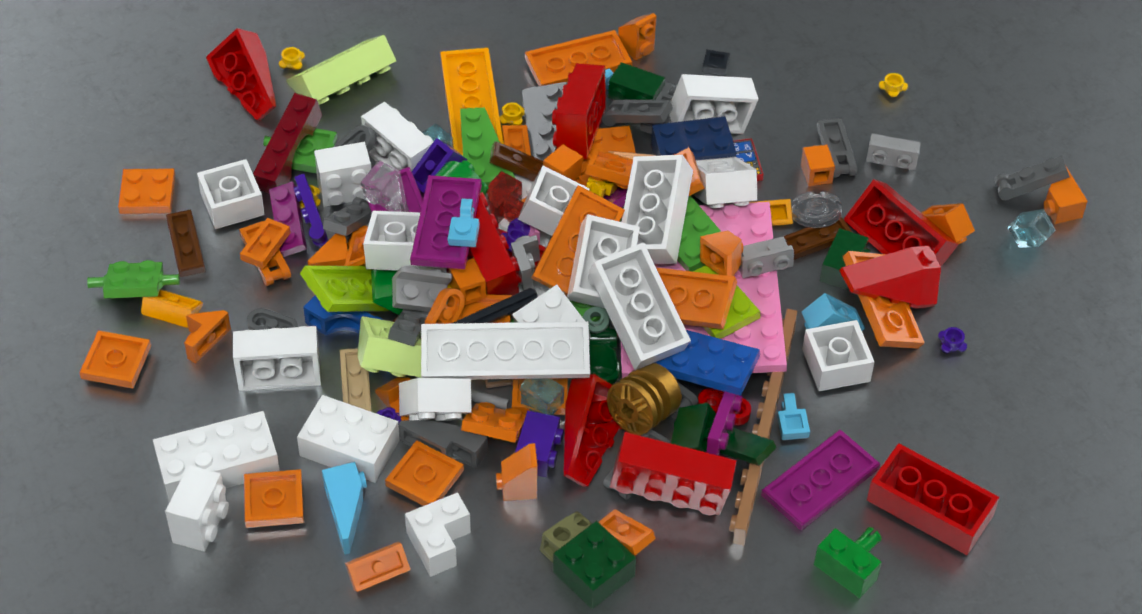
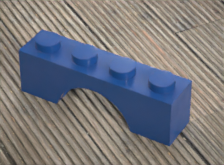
(332, 322)

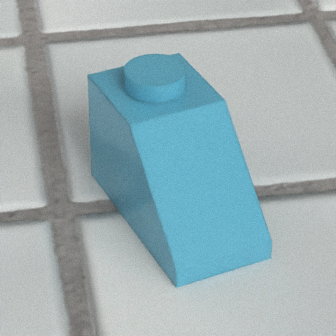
(829, 311)

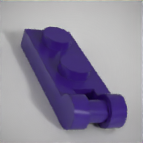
(310, 212)

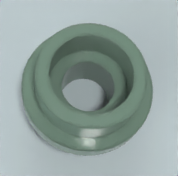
(599, 326)

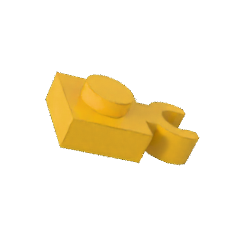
(601, 188)

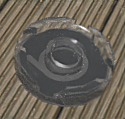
(816, 209)

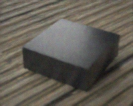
(716, 62)

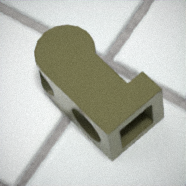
(562, 533)

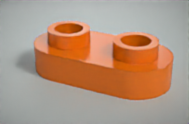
(446, 313)

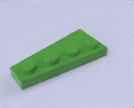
(477, 141)

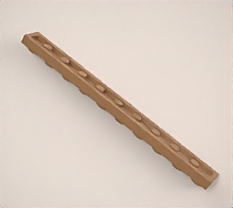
(766, 413)

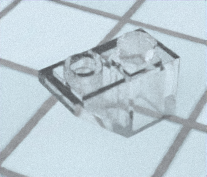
(385, 187)

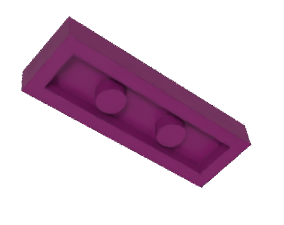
(287, 211)
(723, 422)

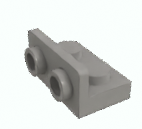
(893, 151)
(526, 253)
(766, 257)
(417, 287)

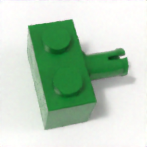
(850, 561)

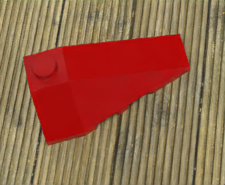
(587, 428)

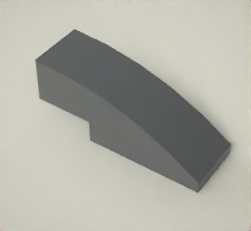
(447, 439)

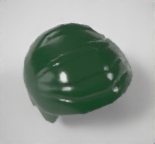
(604, 362)

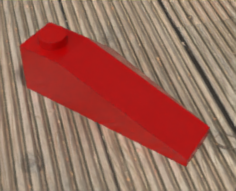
(244, 69)
(901, 276)

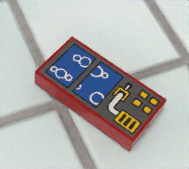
(747, 153)

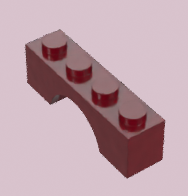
(276, 161)

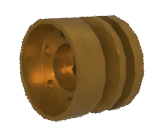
(644, 398)

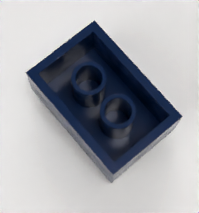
(705, 137)

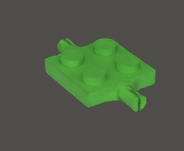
(304, 156)
(133, 280)

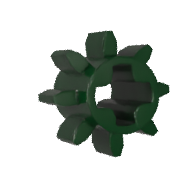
(607, 337)

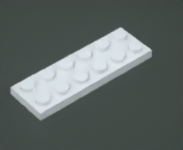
(505, 350)

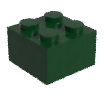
(594, 564)

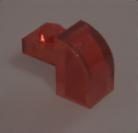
(505, 197)

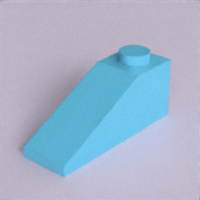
(345, 496)

